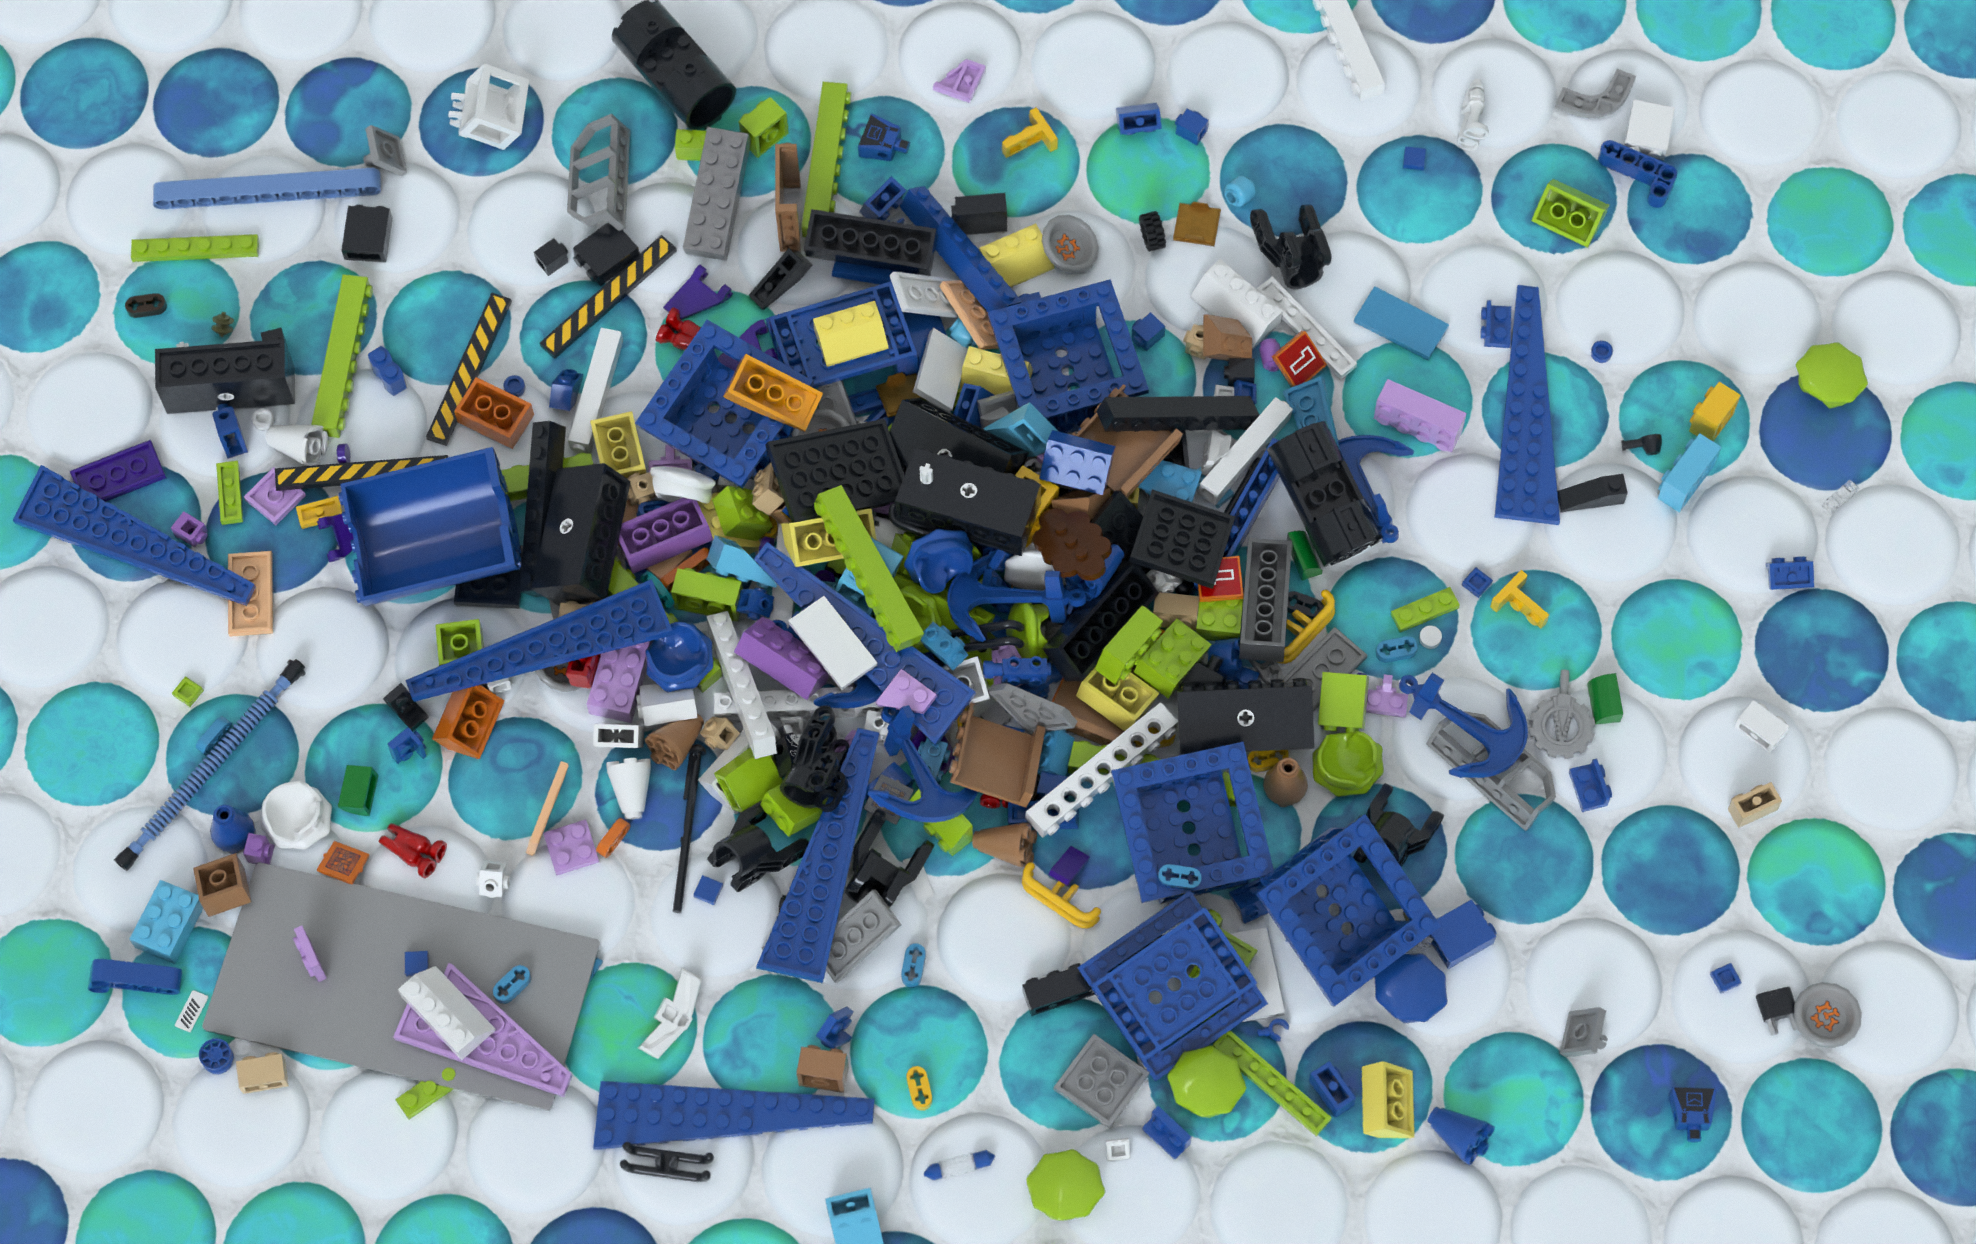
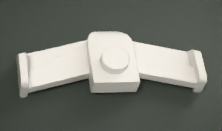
(673, 1015)

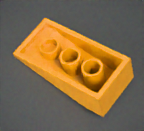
(772, 393)

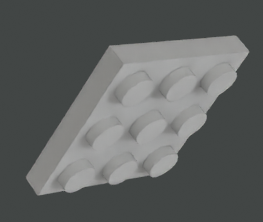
(1101, 1081)

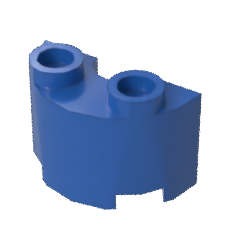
(1229, 651)

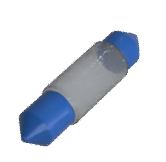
(959, 1165)

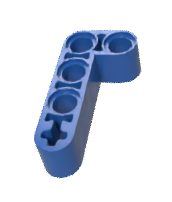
(1636, 169)
(133, 976)

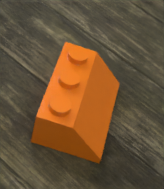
(468, 720)

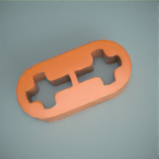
(613, 837)

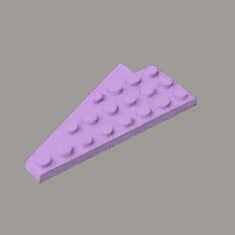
(505, 1052)

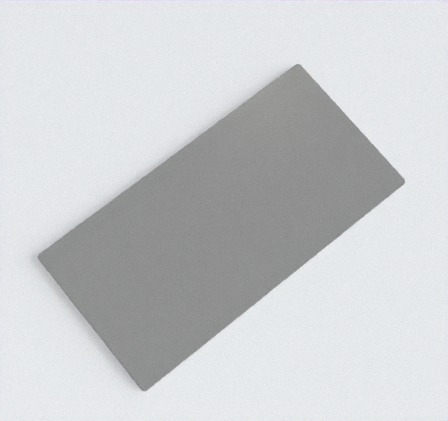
(362, 946)

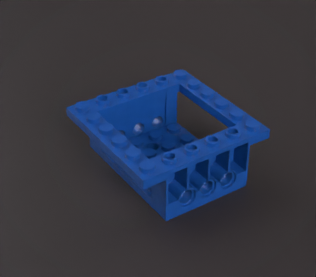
(1068, 323)
(797, 343)
(681, 405)
(1154, 824)
(1376, 939)
(1155, 1026)

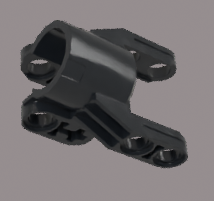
(1298, 258)
(813, 772)
(1397, 830)
(753, 850)
(875, 872)

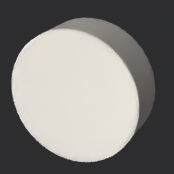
(263, 419)
(1430, 637)

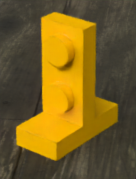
(1030, 135)
(1520, 601)

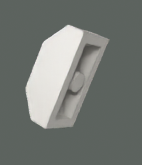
(1214, 449)

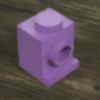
(185, 525)
(258, 849)

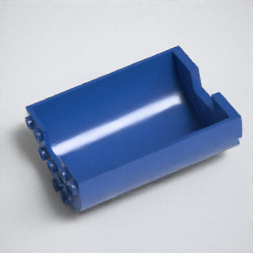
(430, 526)

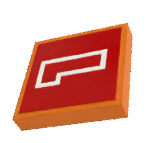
(1299, 359)
(1227, 584)

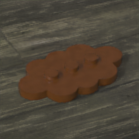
(1072, 544)

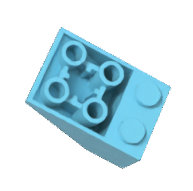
(1024, 428)
(731, 558)
(847, 585)
(854, 1218)

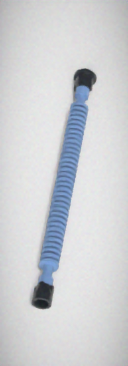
(290, 674)

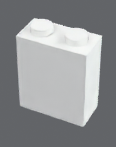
(1649, 128)
(664, 707)
(618, 735)

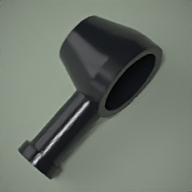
(1650, 444)

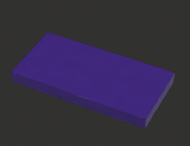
(120, 472)

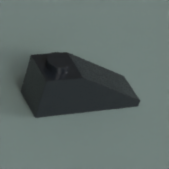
(780, 278)
(1593, 493)

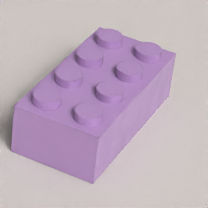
(1419, 416)
(618, 682)

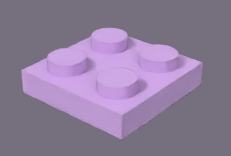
(273, 503)
(571, 847)
(308, 954)

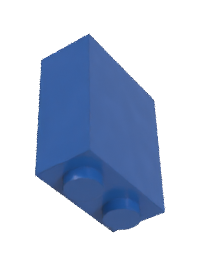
(1462, 934)

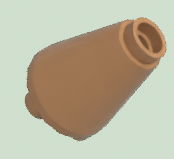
(673, 741)
(1285, 782)
(1007, 843)

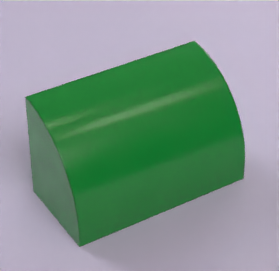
(1304, 555)
(1605, 699)
(358, 790)

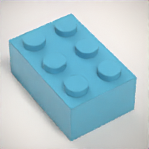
(1688, 472)
(167, 922)

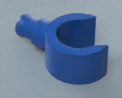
(1268, 1031)

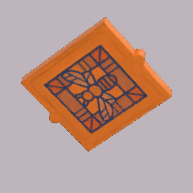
(343, 862)

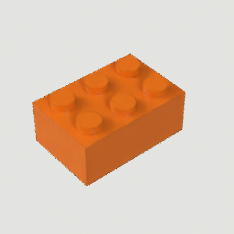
(494, 413)

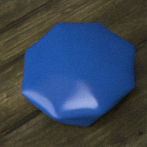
(939, 558)
(680, 659)
(1411, 988)

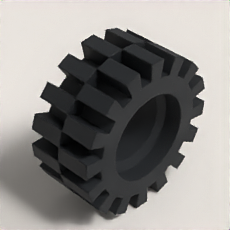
(1152, 231)

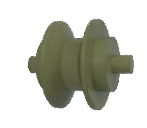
(222, 324)

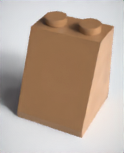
(1081, 501)

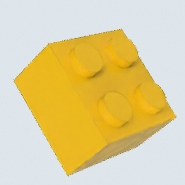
(1714, 412)

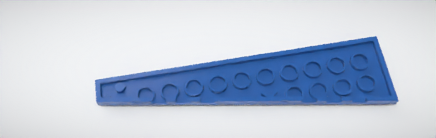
(1527, 455)
(84, 520)
(806, 589)
(595, 629)
(809, 914)
(684, 1113)

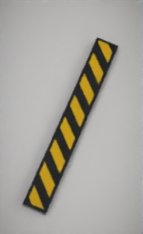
(608, 296)
(469, 367)
(336, 474)

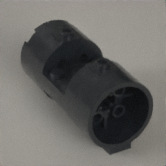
(674, 64)
(1324, 493)

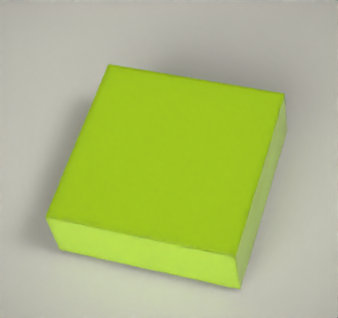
(187, 691)

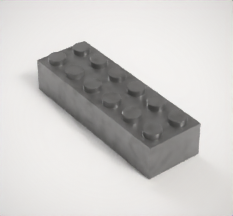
(717, 193)
(1265, 600)

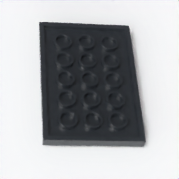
(851, 456)

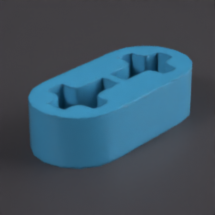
(1395, 647)
(213, 735)
(1178, 882)
(918, 966)
(508, 980)

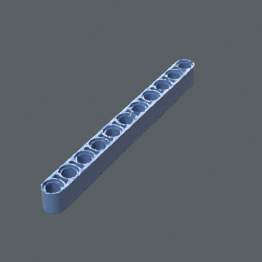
(266, 188)

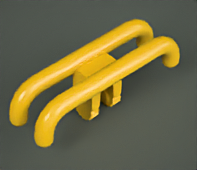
(1312, 627)
(1056, 903)

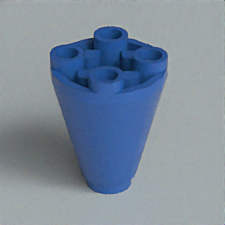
(1095, 587)
(231, 828)
(1461, 1133)

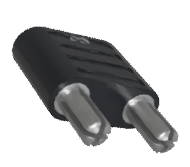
(1775, 1006)

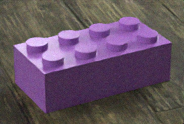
(663, 534)
(782, 657)

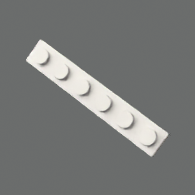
(1299, 319)

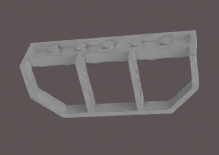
(616, 180)
(1493, 787)

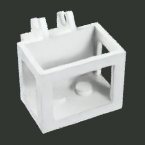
(489, 111)

